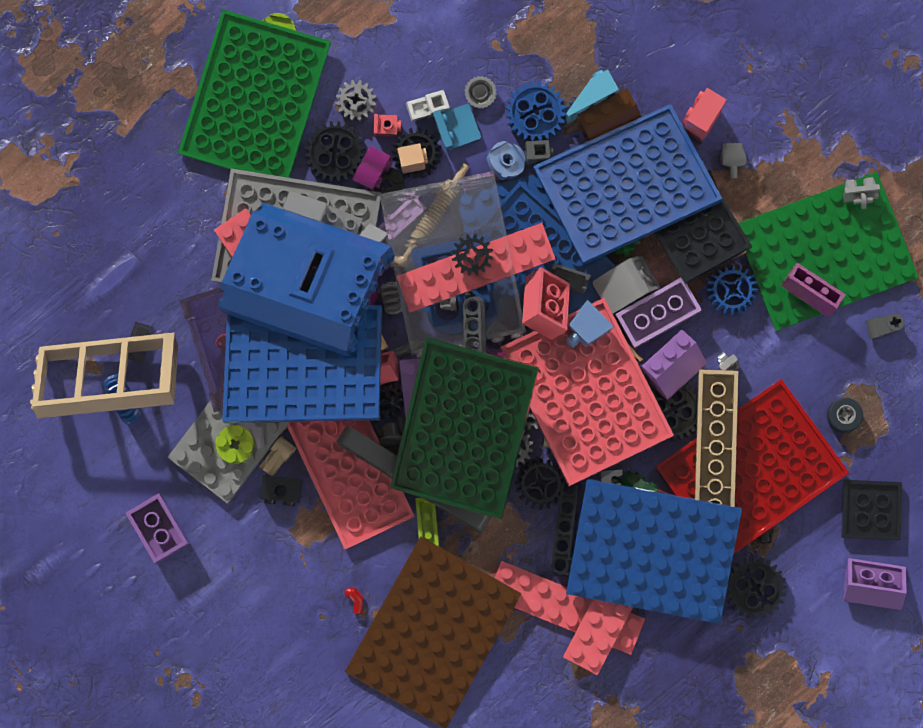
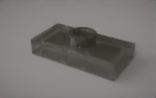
(139, 330)

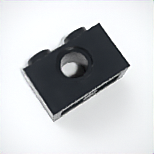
(271, 483)

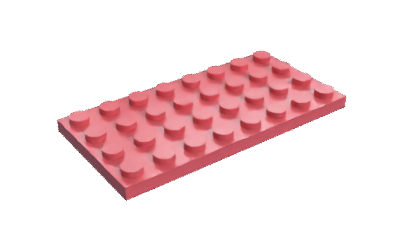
(350, 489)

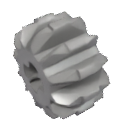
(391, 298)

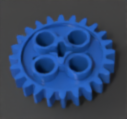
(543, 127)

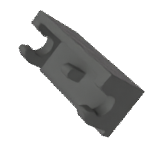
(577, 279)
(606, 476)

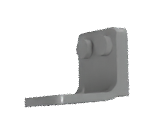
(626, 283)

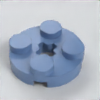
(500, 168)

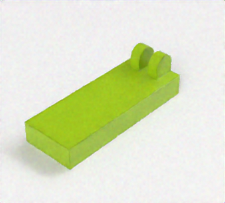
(427, 520)

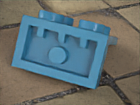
(456, 127)

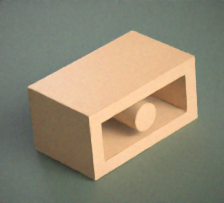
(412, 158)

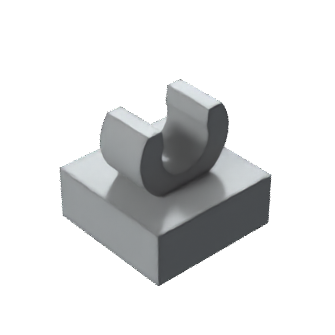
(728, 364)

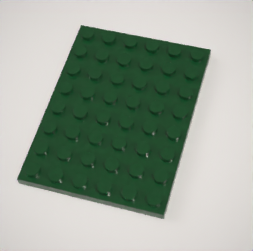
(464, 427)

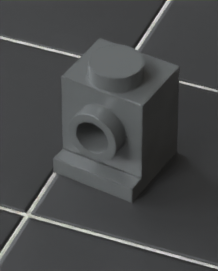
(534, 147)

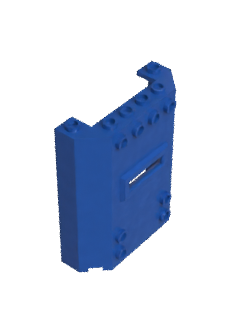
(272, 265)

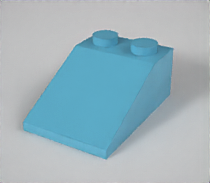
(597, 89)

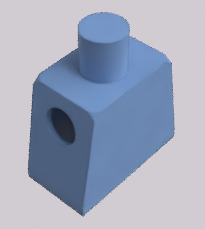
(588, 326)

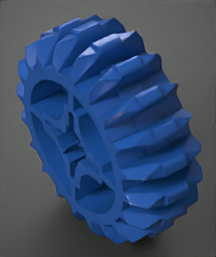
(725, 284)
(126, 415)

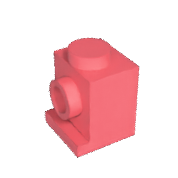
(382, 131)

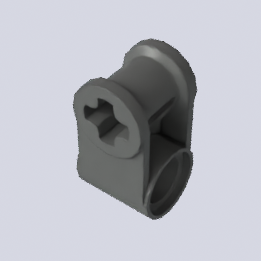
(881, 325)

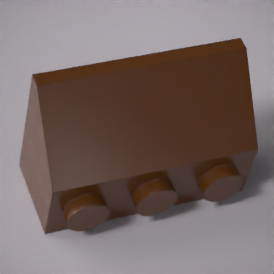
(608, 115)

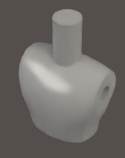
(733, 157)

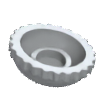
(480, 92)

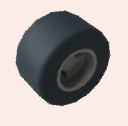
(844, 415)

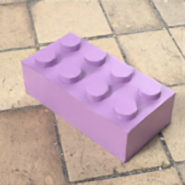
(657, 313)

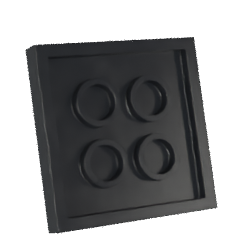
(871, 510)

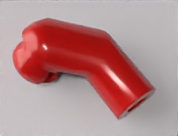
(356, 597)

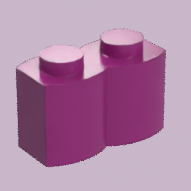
(372, 168)

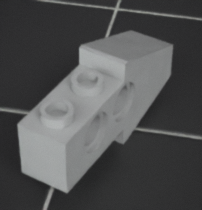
(321, 212)

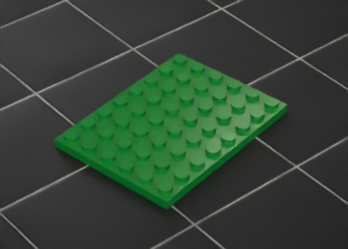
(254, 96)
(835, 240)

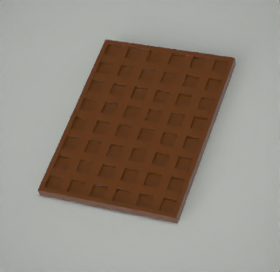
(433, 632)

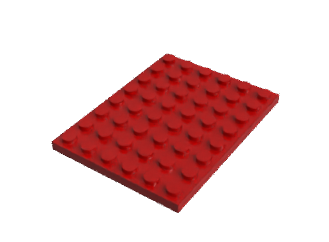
(778, 462)

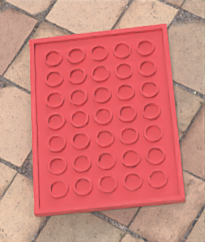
(590, 399)

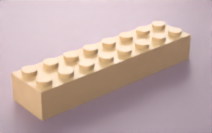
(716, 436)

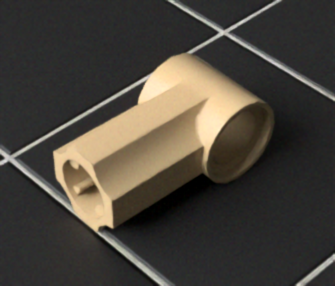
(280, 452)

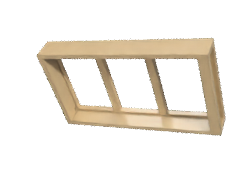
(106, 402)

